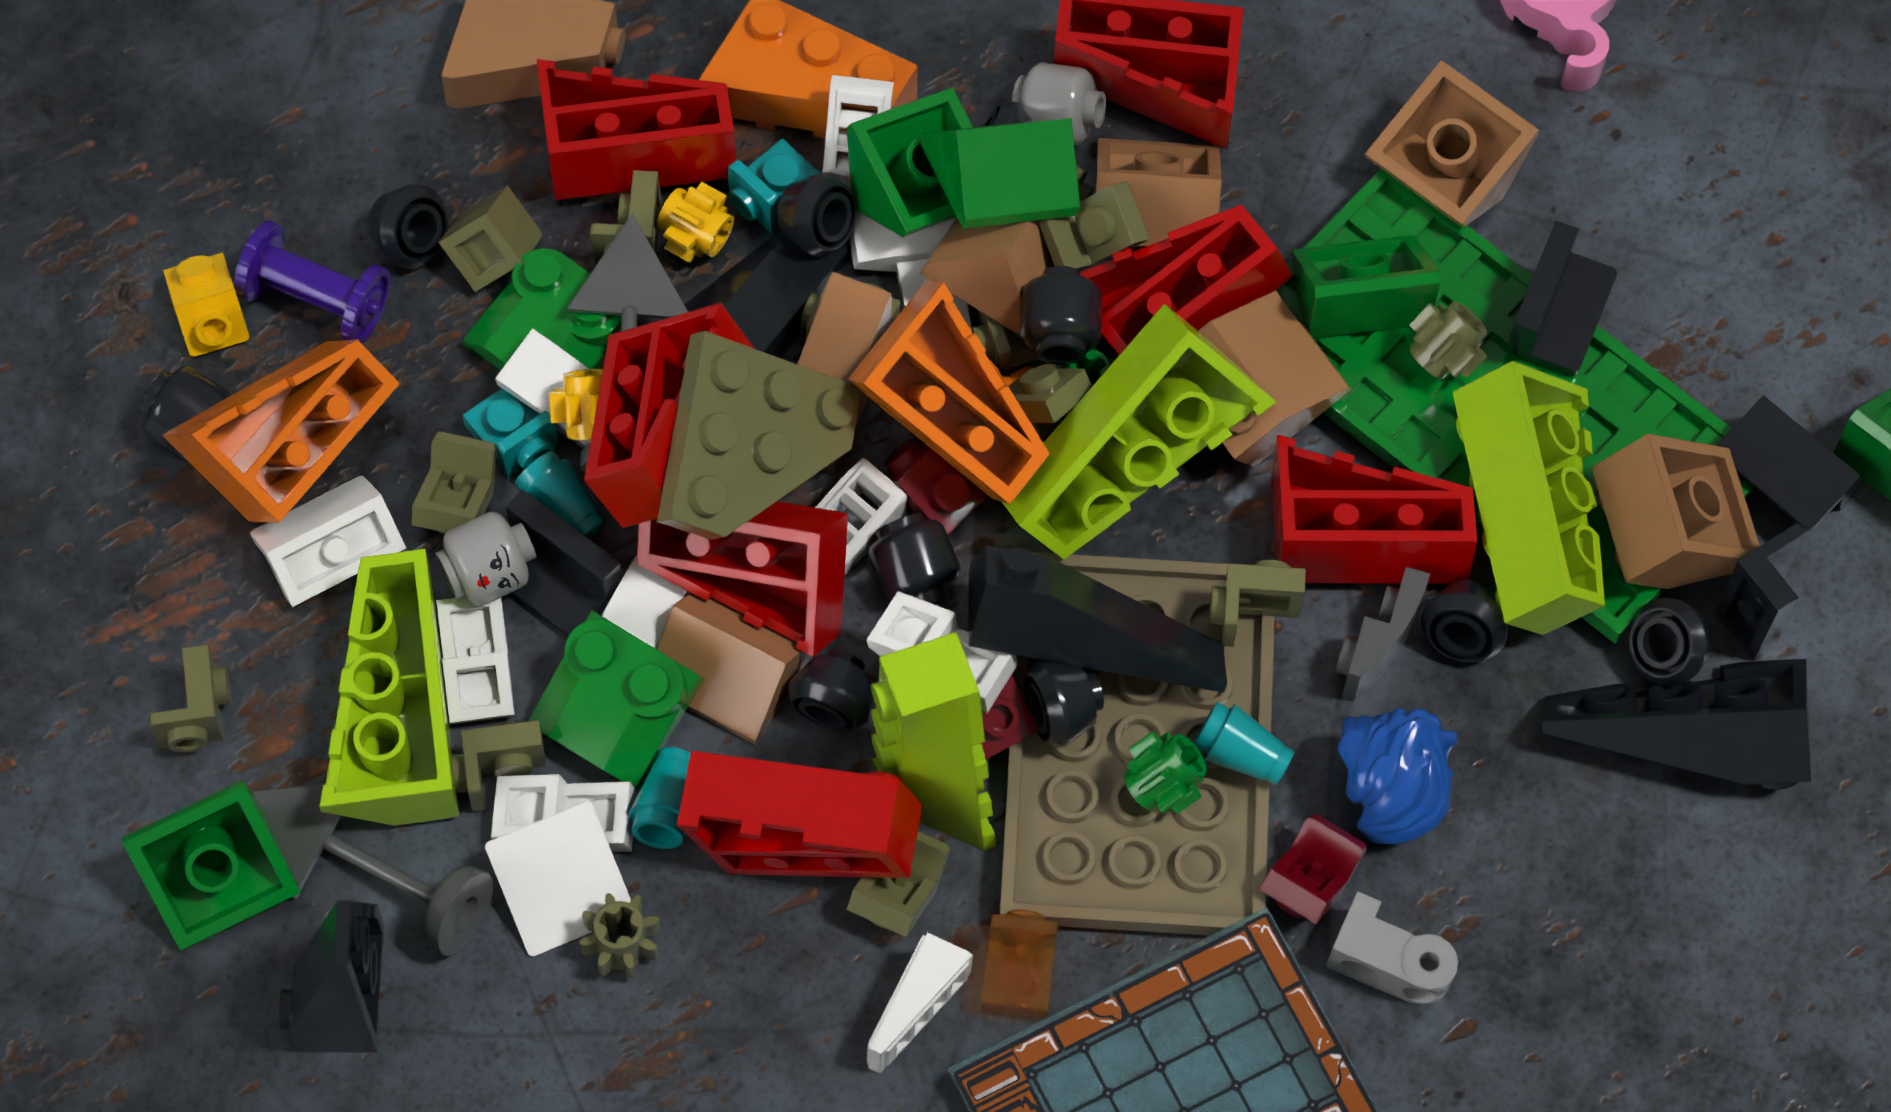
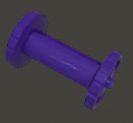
(267, 264)

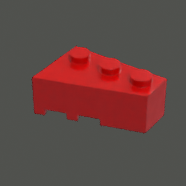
(1158, 58)
(614, 125)
(1194, 272)
(640, 409)
(1366, 522)
(774, 569)
(798, 818)

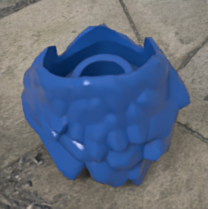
(1397, 773)

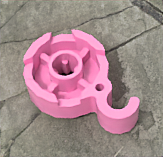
(1572, 30)

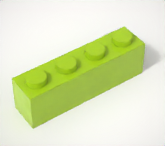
(1133, 430)
(1533, 494)
(392, 713)
(933, 736)

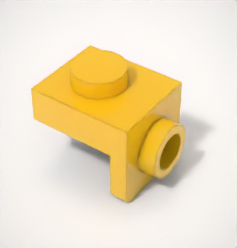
(206, 304)

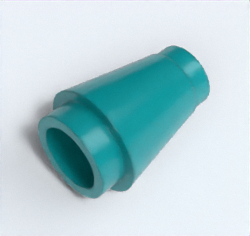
(561, 490)
(1242, 744)
(659, 801)

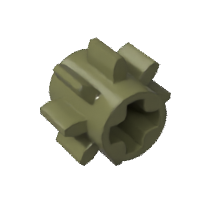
(1448, 340)
(614, 919)

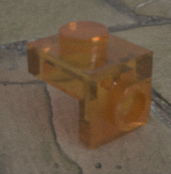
(1019, 964)

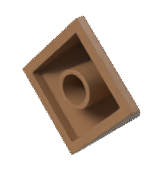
(1454, 145)
(991, 266)
(741, 664)

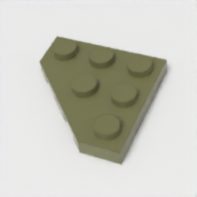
(748, 434)

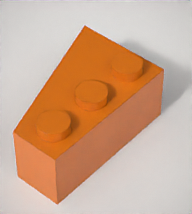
(783, 65)
(948, 394)
(285, 428)

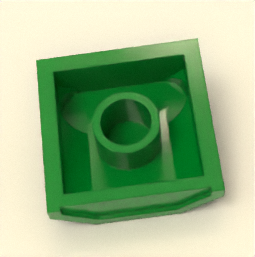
(539, 300)
(615, 699)

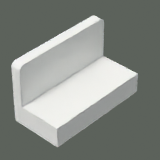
(326, 538)

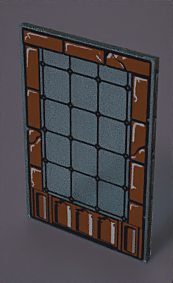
(1193, 1033)

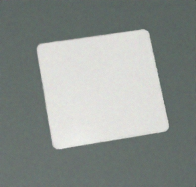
(555, 874)

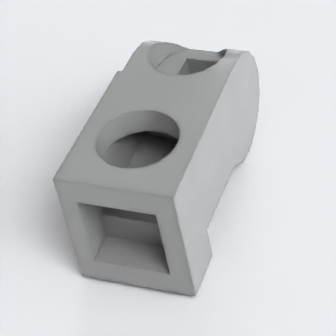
(1392, 958)

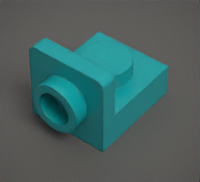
(758, 187)
(514, 428)

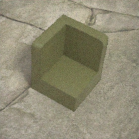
(490, 238)

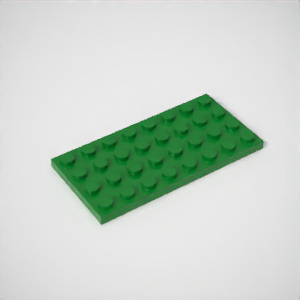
(1412, 415)

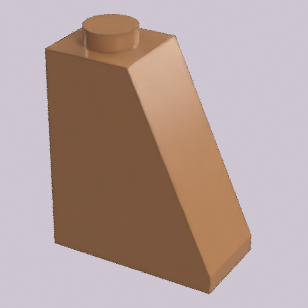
(501, 39)
(845, 330)

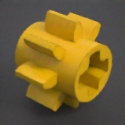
(695, 222)
(576, 402)

